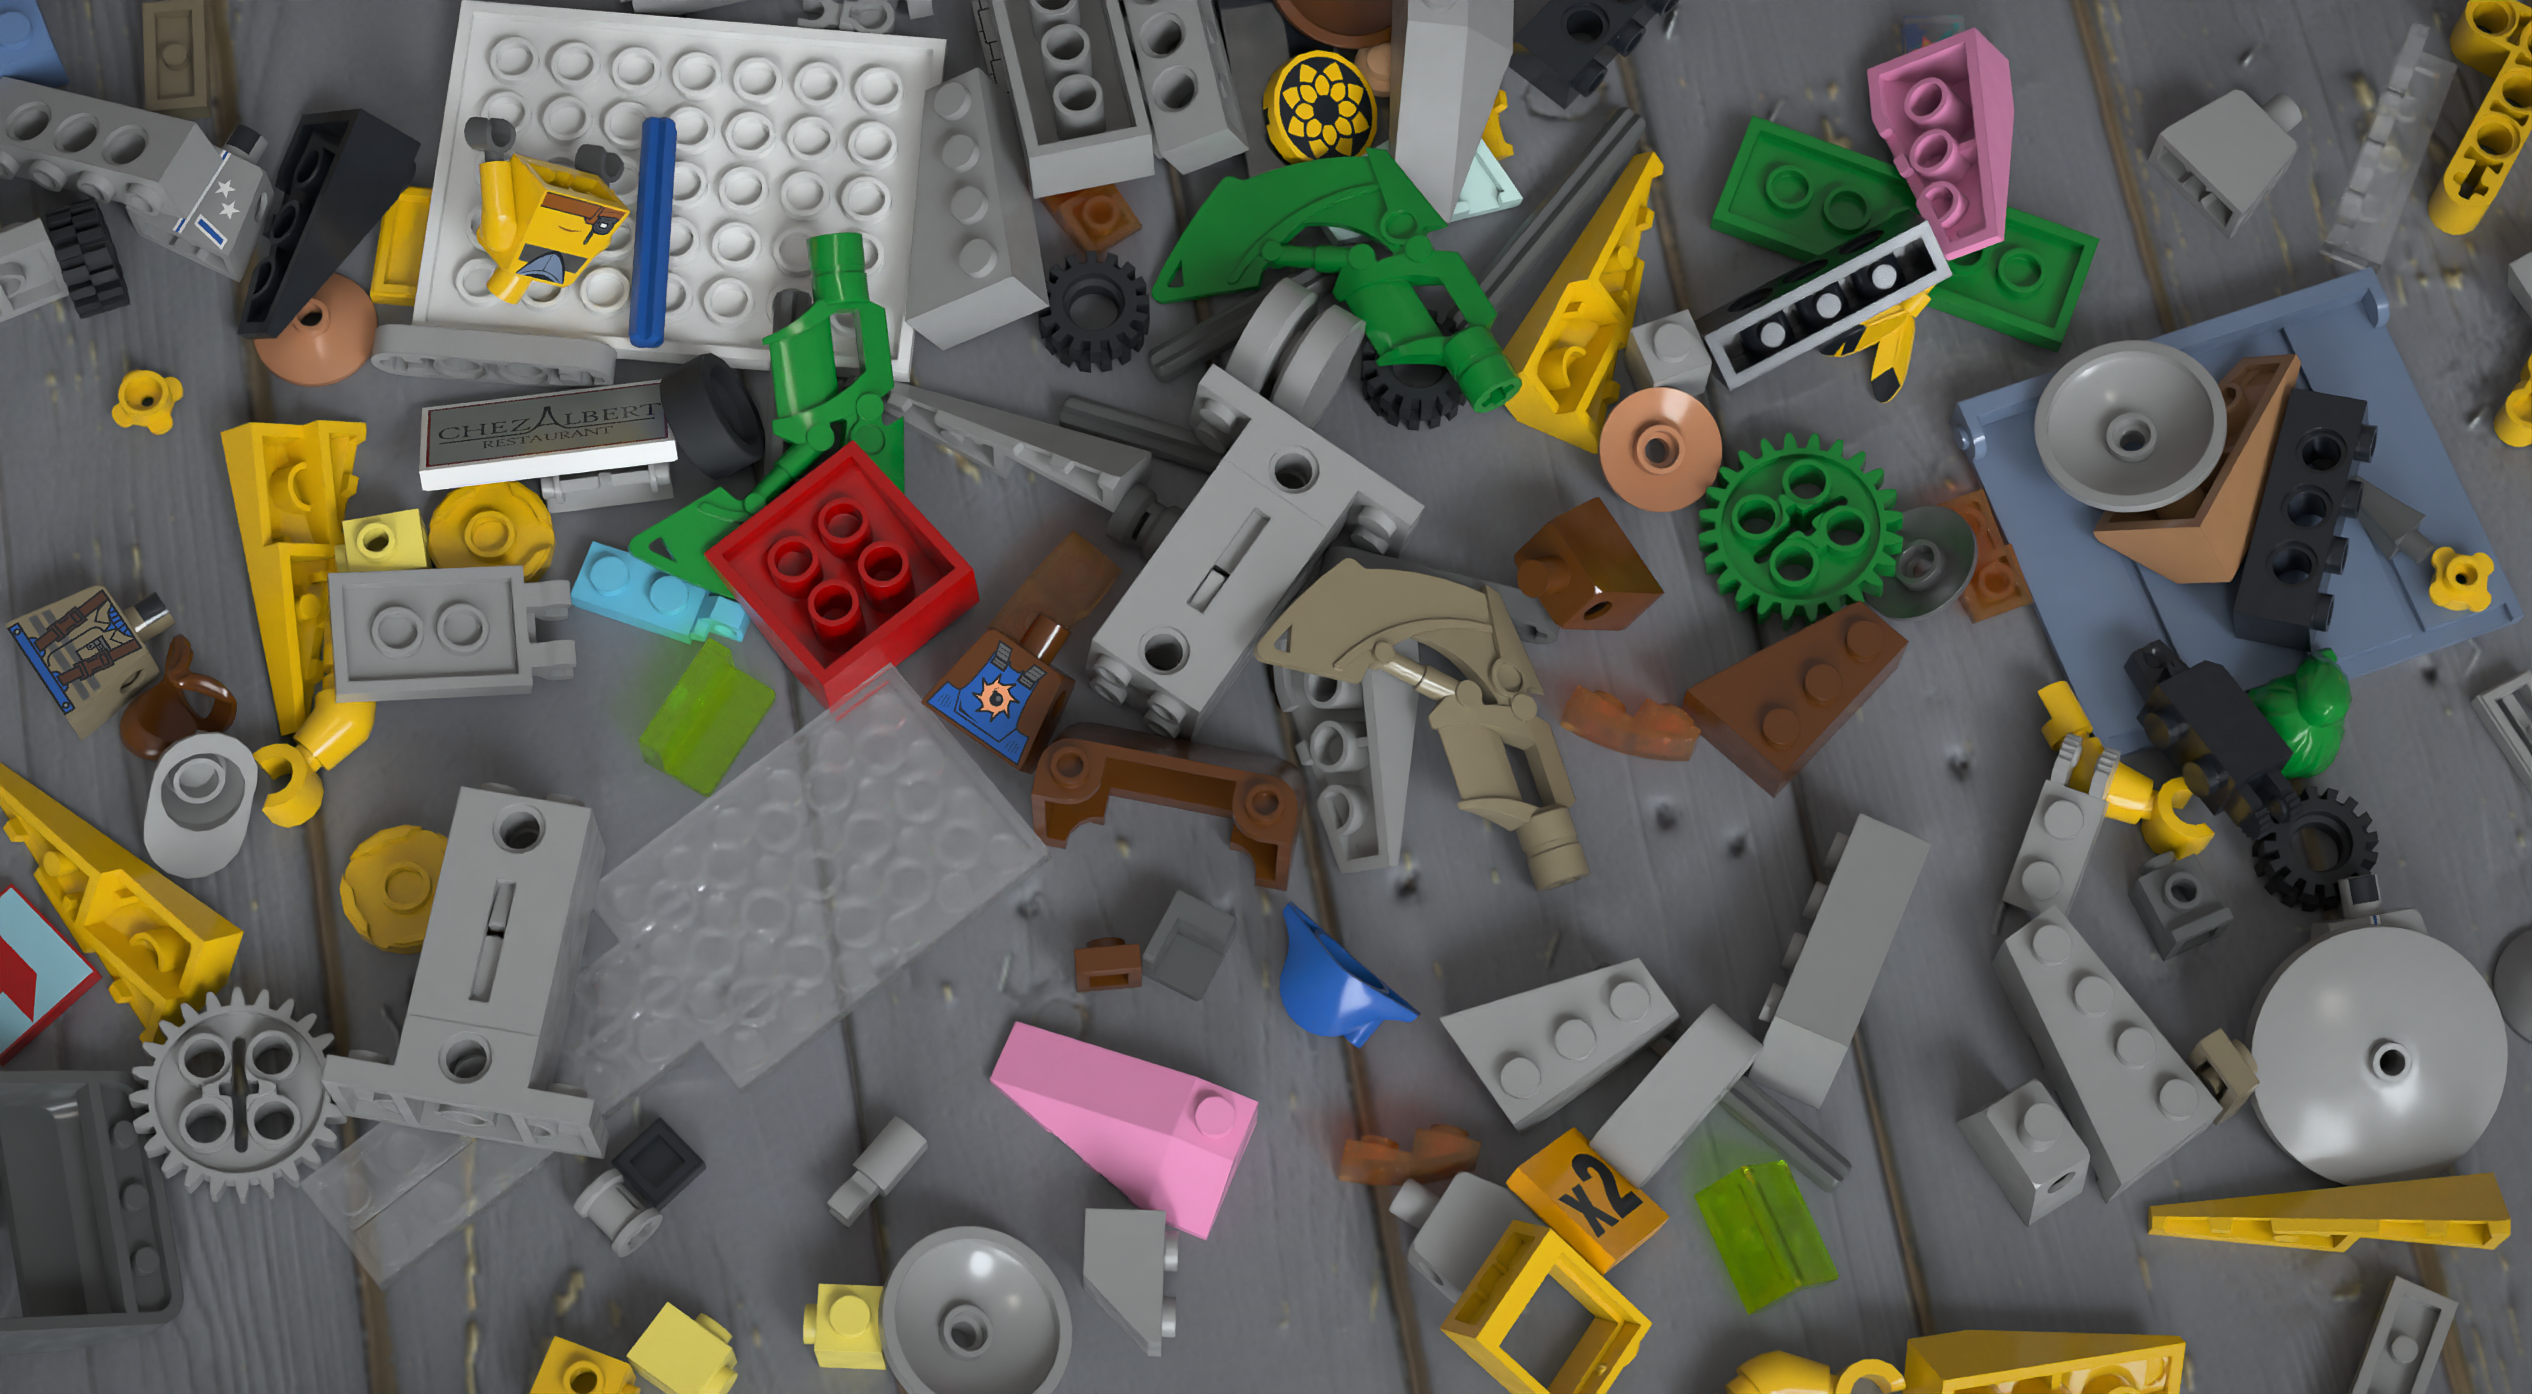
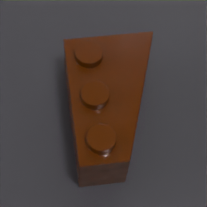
(1795, 694)

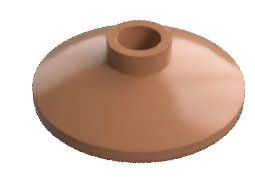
(329, 349)
(1689, 442)

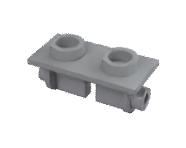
(607, 487)

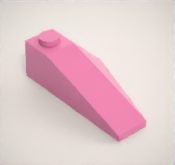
(1950, 135)
(1138, 1124)

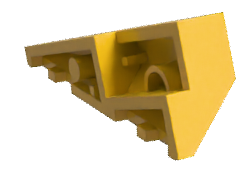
(290, 512)
(140, 924)

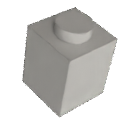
(1668, 355)

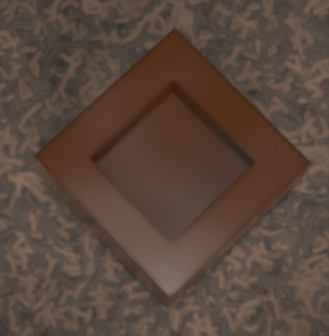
(1107, 965)

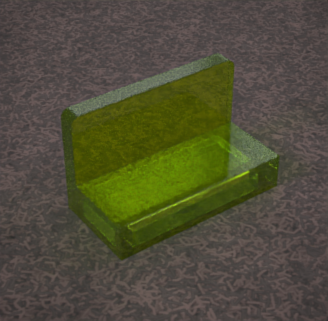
(706, 720)
(1765, 1234)

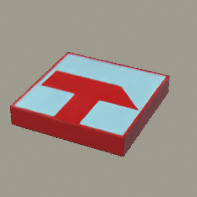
(37, 973)

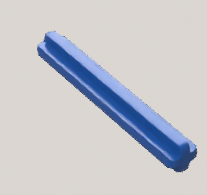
(652, 232)

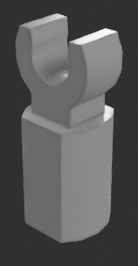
(877, 1171)

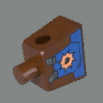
(1008, 692)

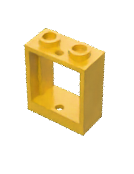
(1505, 1288)

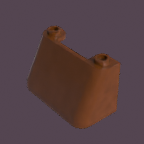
(1103, 761)

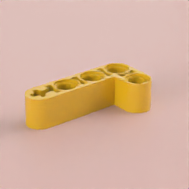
(2497, 124)

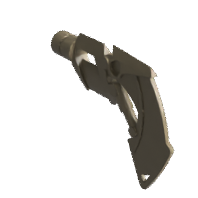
(1354, 621)

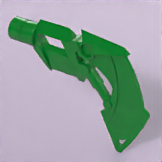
(1252, 220)
(805, 408)

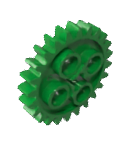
(1765, 492)

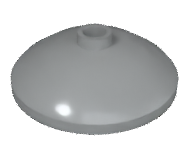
(2127, 396)
(991, 1293)

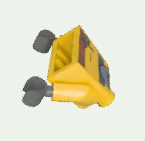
(539, 215)

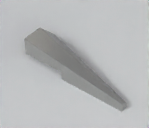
(999, 439)

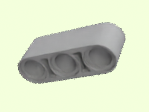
(1676, 1096)

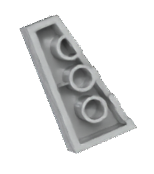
(973, 217)
(1837, 959)
(2101, 1053)

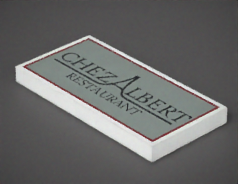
(544, 435)

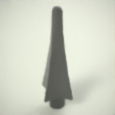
(2388, 521)

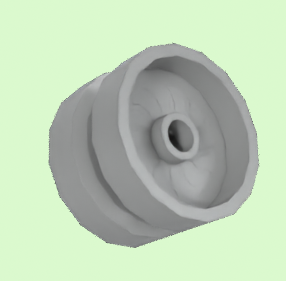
(1296, 354)

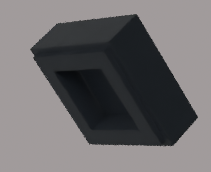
(658, 1164)

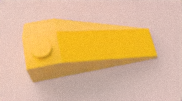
(2043, 1363)

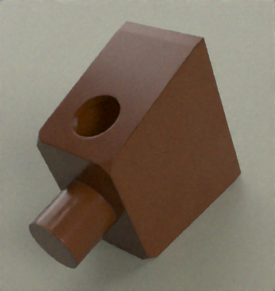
(1586, 571)

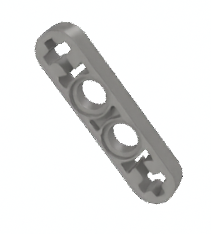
(493, 357)

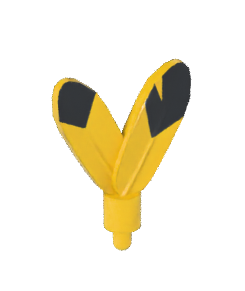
(1895, 334)

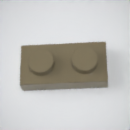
(177, 58)
(2225, 1071)

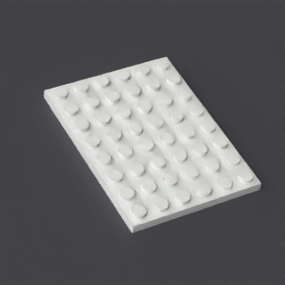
(773, 147)

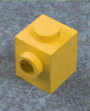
(580, 1370)

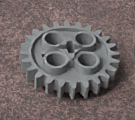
(180, 1098)

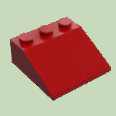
(844, 575)

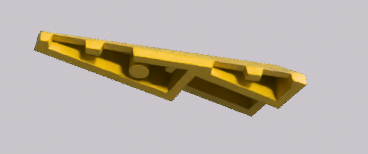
(1584, 317)
(2428, 1211)

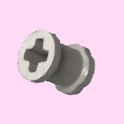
(618, 1213)

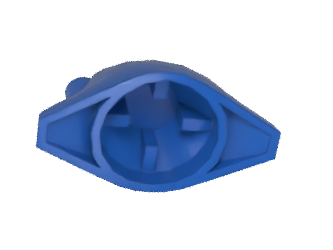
(1330, 989)

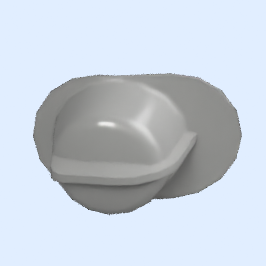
(199, 804)

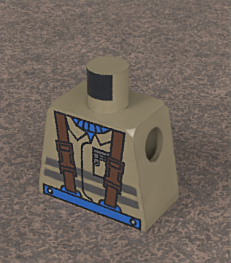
(92, 652)

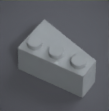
(1561, 1037)

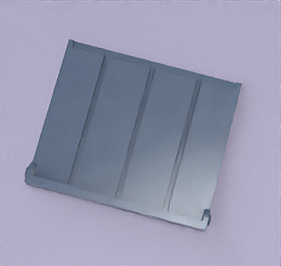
(2107, 606)

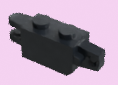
(2214, 738)

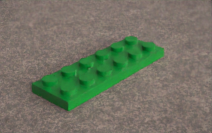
(1815, 195)

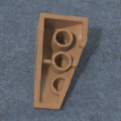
(2213, 526)

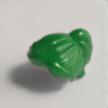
(2308, 712)

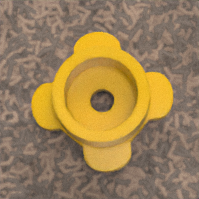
(147, 384)
(2452, 595)

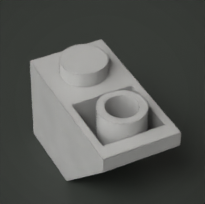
(1126, 1270)

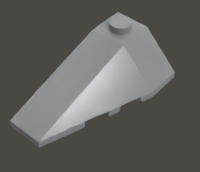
(1443, 88)
(1359, 754)

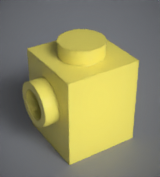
(384, 543)
(845, 1327)
(685, 1354)

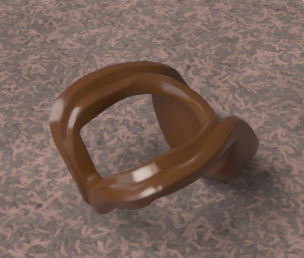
(163, 712)

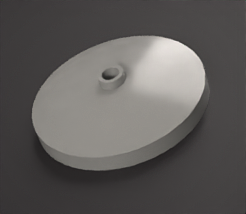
(2321, 1046)

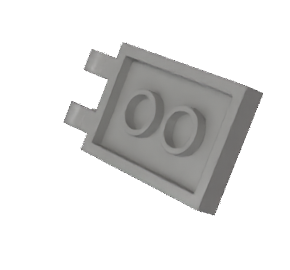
(444, 633)

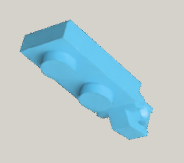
(647, 598)

